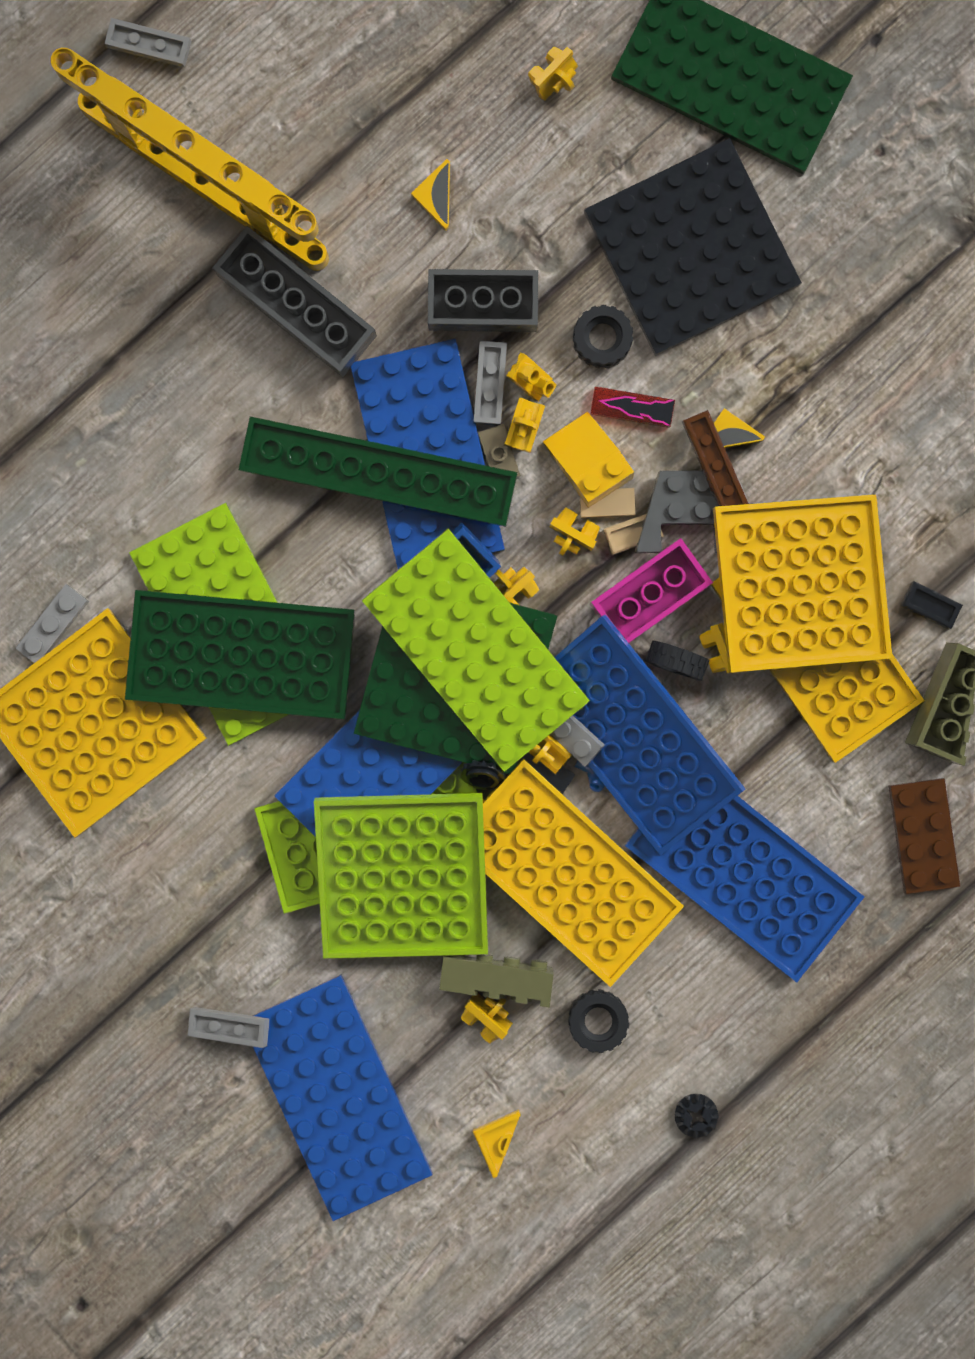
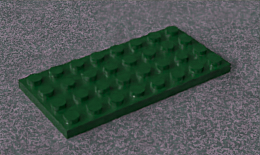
(732, 79)
(240, 654)

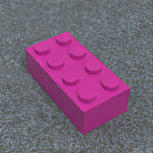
(652, 591)

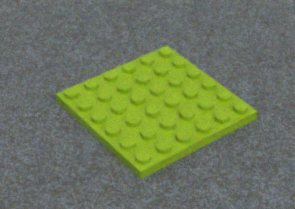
(401, 875)

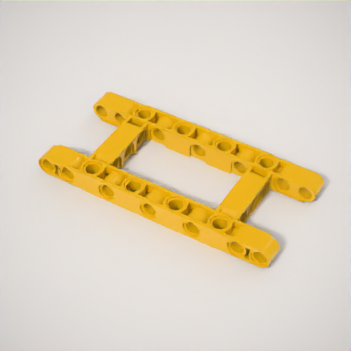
(155, 127)

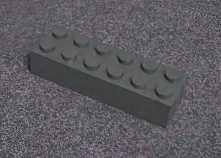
(294, 301)

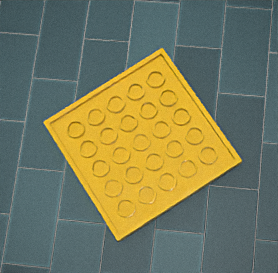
(802, 583)
(78, 732)

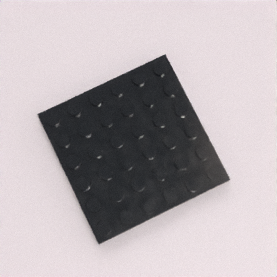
(692, 247)

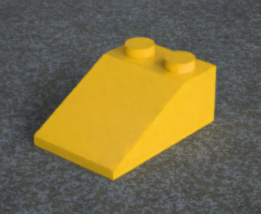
(589, 459)

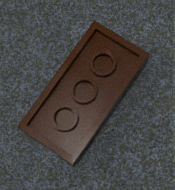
(924, 836)

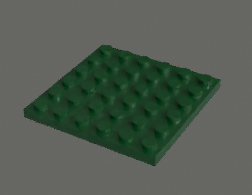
(408, 710)

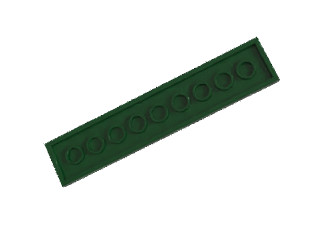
(378, 471)

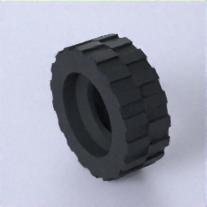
(603, 315)
(677, 660)
(600, 1042)

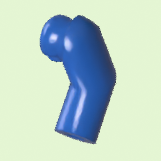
(595, 783)

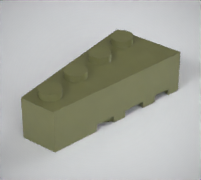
(945, 714)
(498, 978)

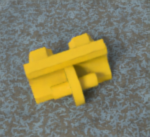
(556, 75)
(531, 378)
(524, 425)
(563, 525)
(511, 583)
(713, 637)
(550, 754)
(490, 1014)

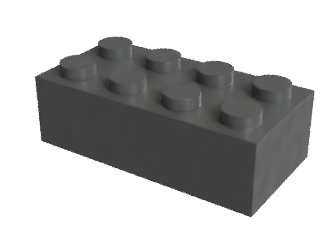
(482, 300)

